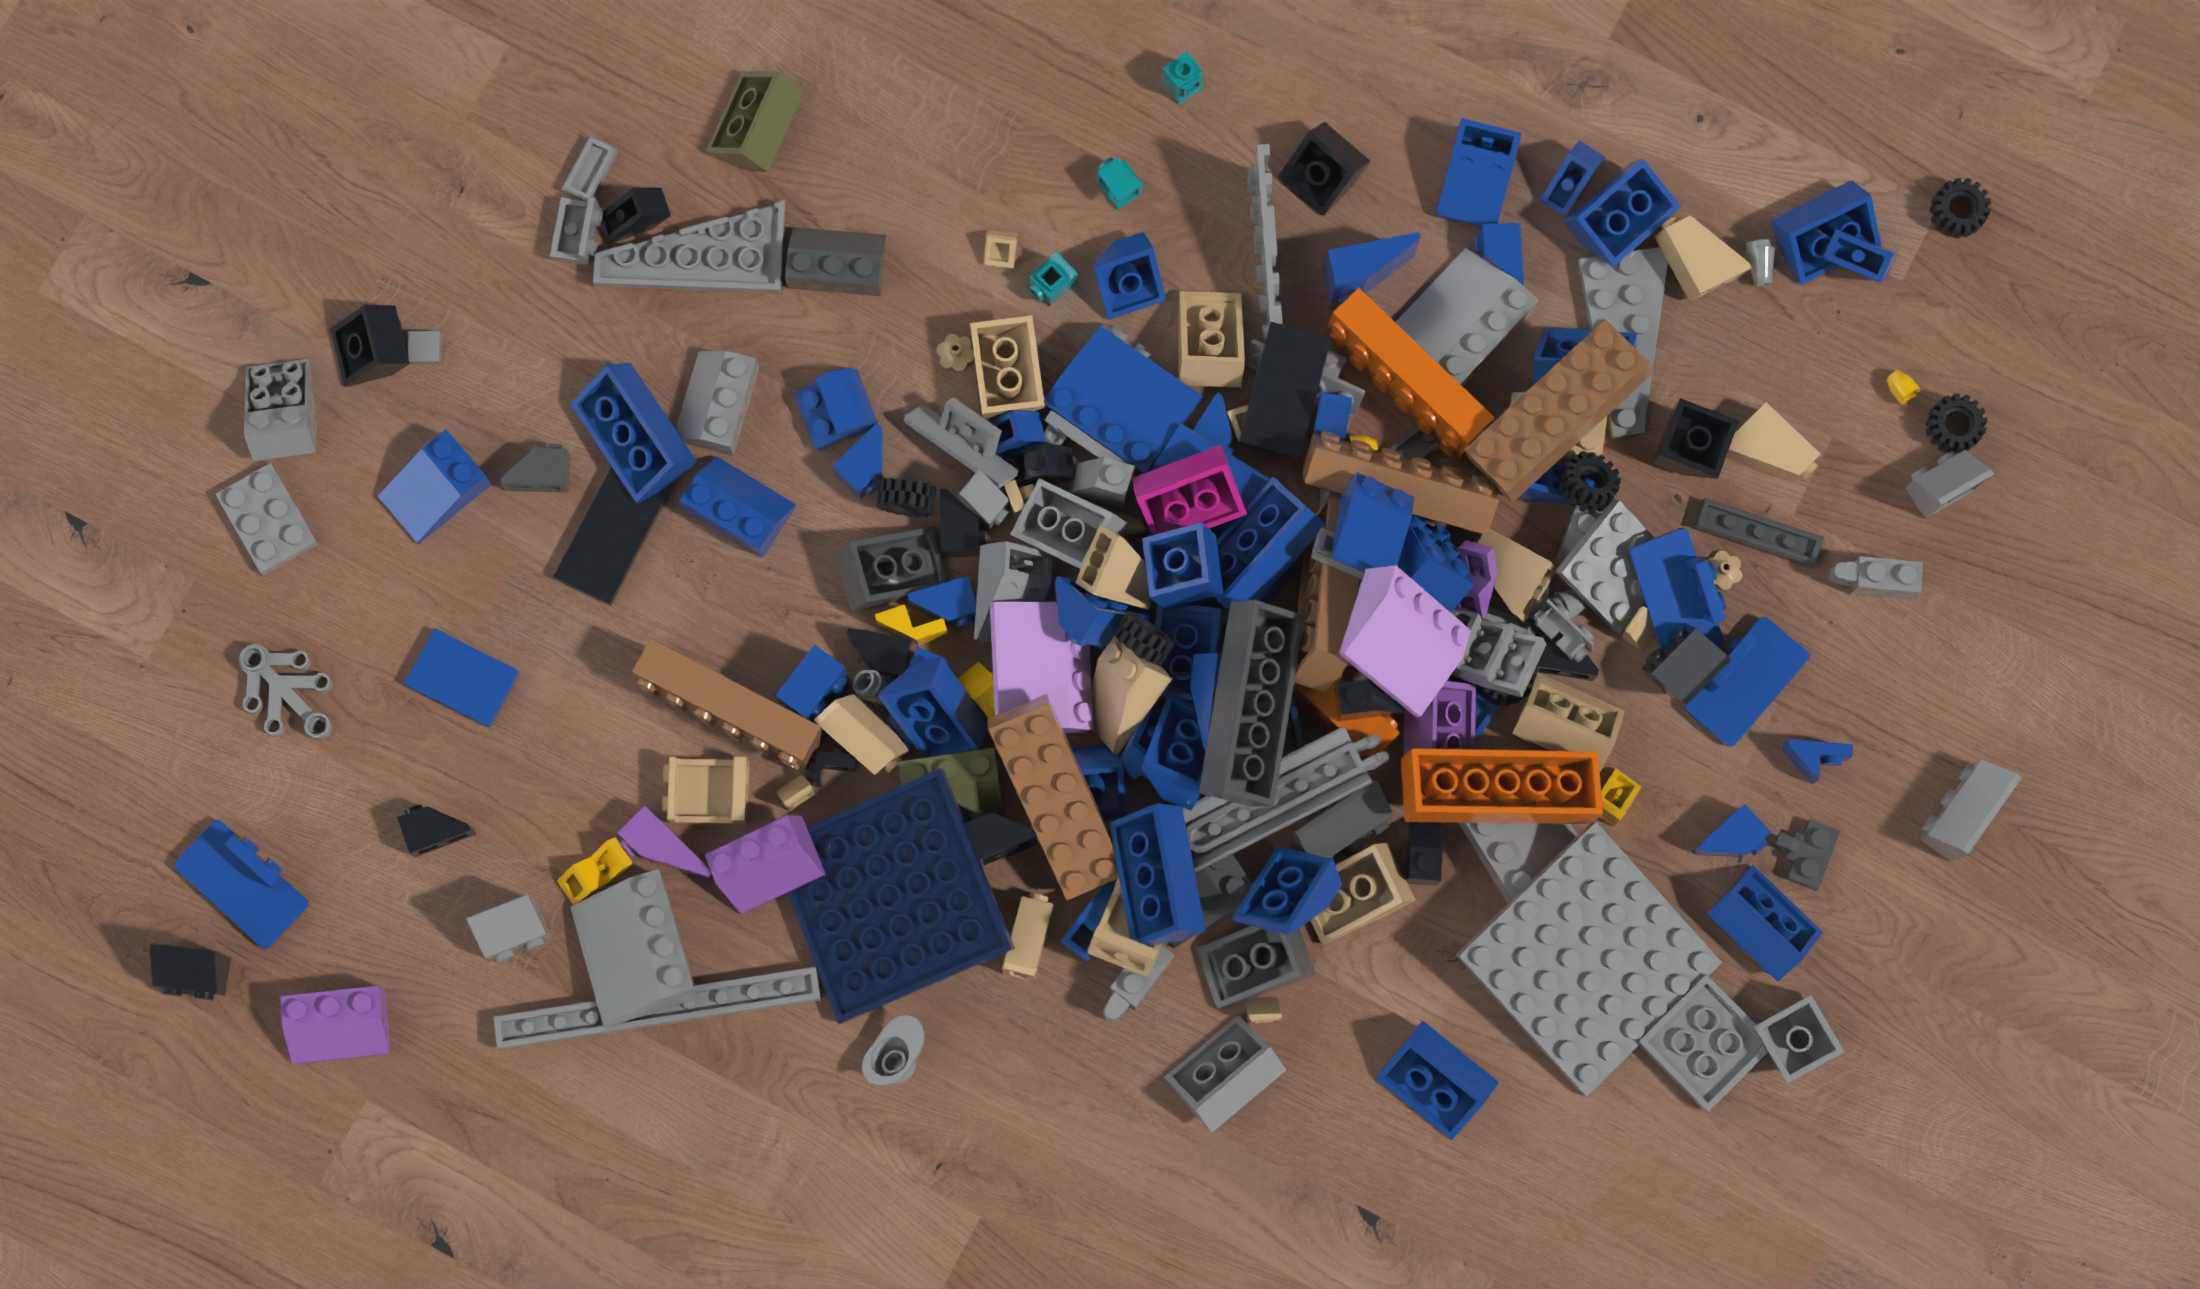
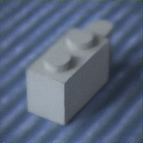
(1880, 577)
(1131, 987)

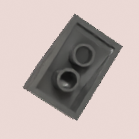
(889, 567)
(1220, 890)
(1253, 964)

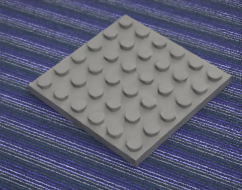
(1588, 958)

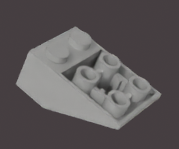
(279, 410)
(1009, 575)

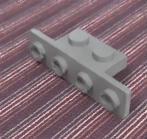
(1329, 380)
(964, 437)

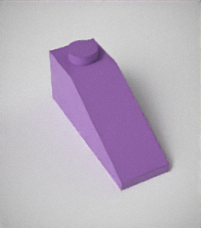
(658, 844)

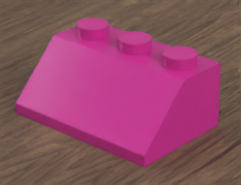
(1189, 493)

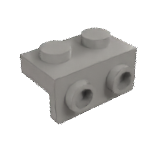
(575, 230)

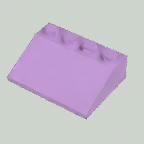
(1403, 638)
(1037, 659)

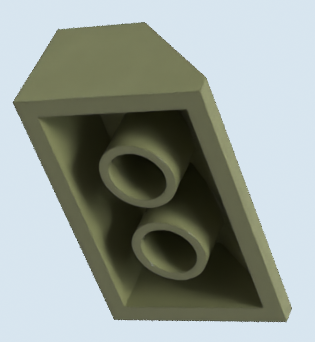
(755, 120)
(970, 775)

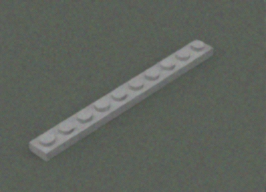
(713, 1001)

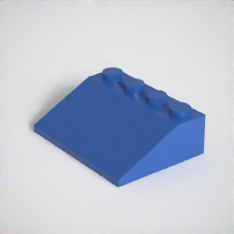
(1122, 399)

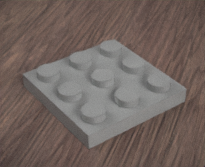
(1602, 568)
(1705, 1043)

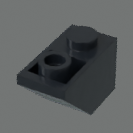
(1044, 461)

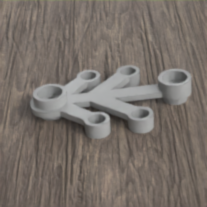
(282, 687)

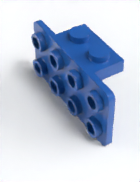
(1678, 586)
(1749, 683)
(242, 883)

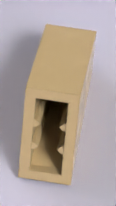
(1699, 257)
(1773, 446)
(1115, 570)
(1520, 573)
(863, 733)
(1028, 937)

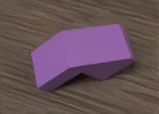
(1483, 572)

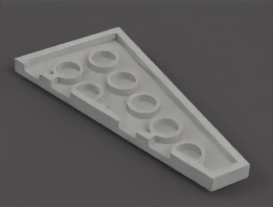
(1264, 241)
(716, 255)
(1632, 303)

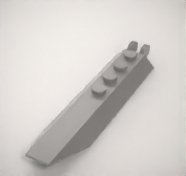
(1305, 784)

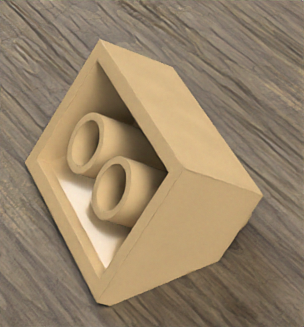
(1007, 366)
(1568, 719)

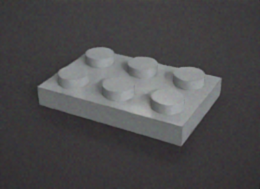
(267, 519)

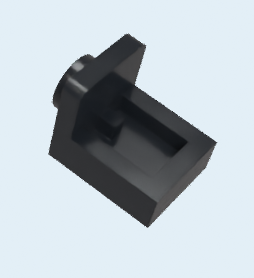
(837, 759)

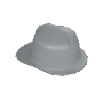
(894, 1052)

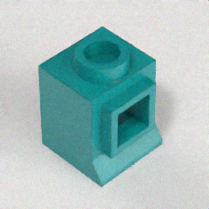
(1182, 77)
(1119, 181)
(1042, 290)

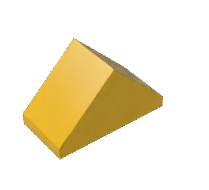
(1617, 796)

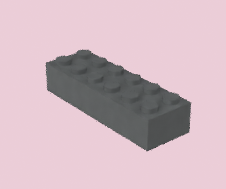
(1252, 703)

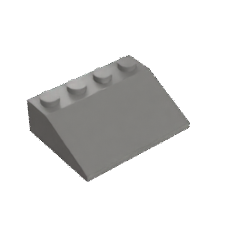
(1467, 314)
(1516, 850)
(633, 949)

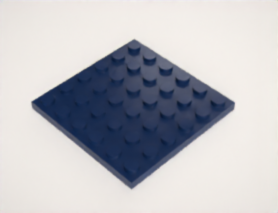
(897, 898)

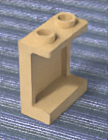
(706, 791)
(1113, 942)

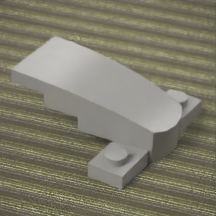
(1497, 655)

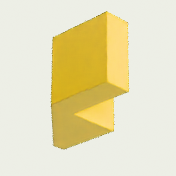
(898, 623)
(595, 872)

